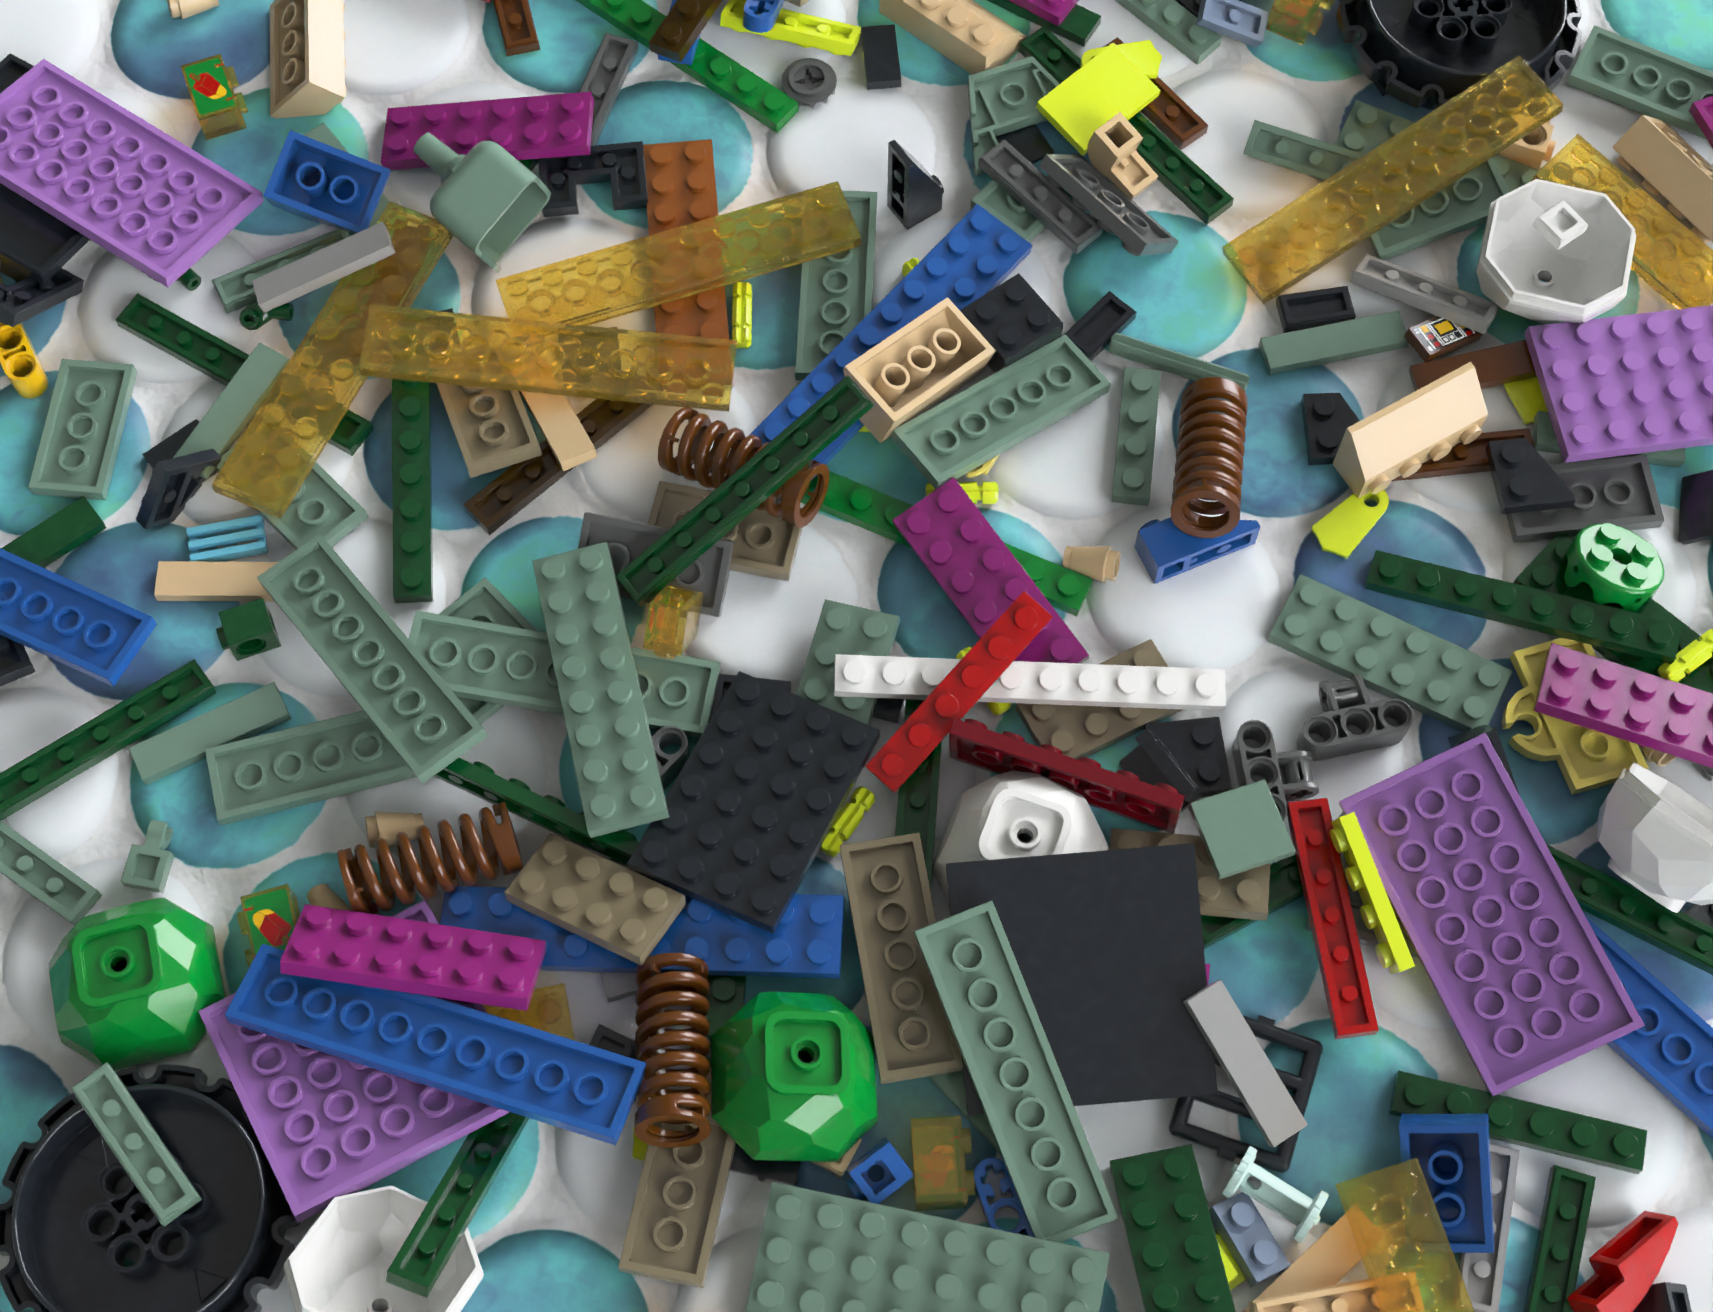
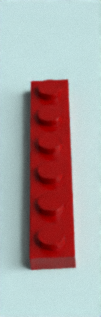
(958, 691)
(1331, 920)

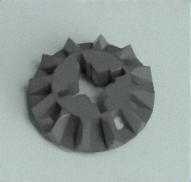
(819, 72)

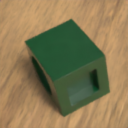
(248, 629)

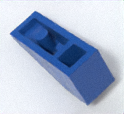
(1170, 551)

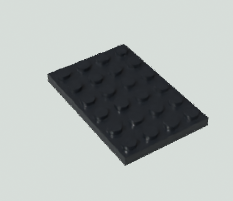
(755, 801)

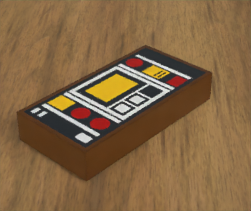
(1439, 337)

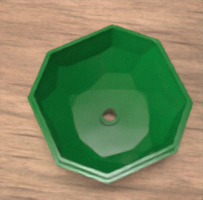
(149, 1005)
(786, 1106)

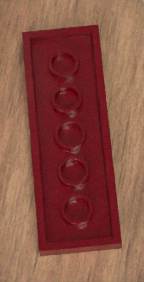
(1111, 791)

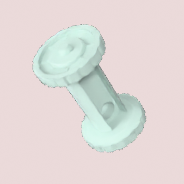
(1276, 1195)

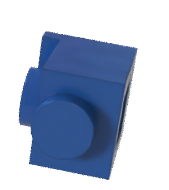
(894, 1173)

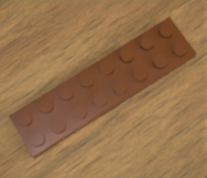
(681, 193)

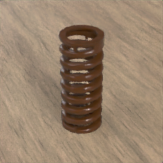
(695, 449)
(1204, 449)
(364, 887)
(651, 1018)

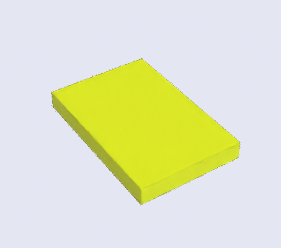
(1095, 95)

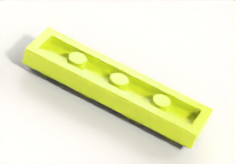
(799, 29)
(1376, 907)

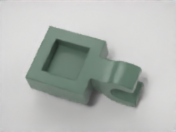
(150, 864)

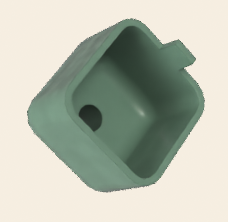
(482, 195)

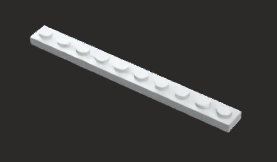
(1039, 683)

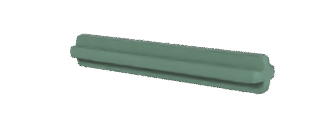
(1172, 361)

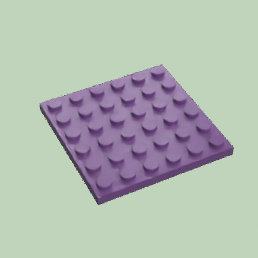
(332, 1120)

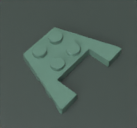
(1005, 101)

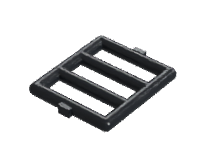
(1300, 1085)

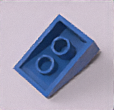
(326, 184)
(1457, 1172)

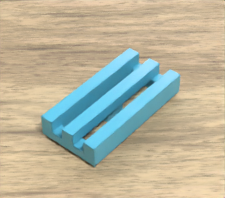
(228, 534)

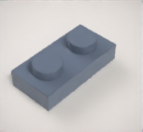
(1234, 20)
(1248, 1239)

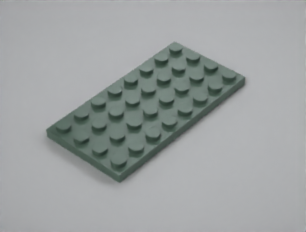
(878, 1258)

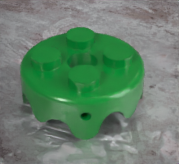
(1593, 562)

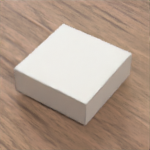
(1560, 224)

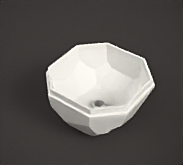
(1580, 277)
(1011, 804)
(1658, 838)
(351, 1247)

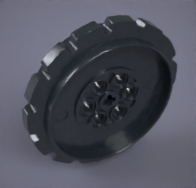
(1443, 47)
(67, 1189)

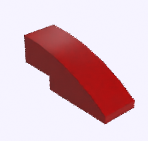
(1626, 1265)

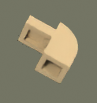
(1115, 156)

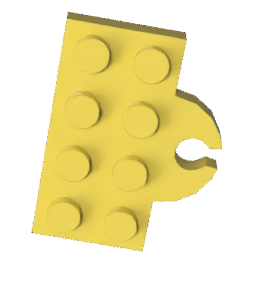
(1583, 755)

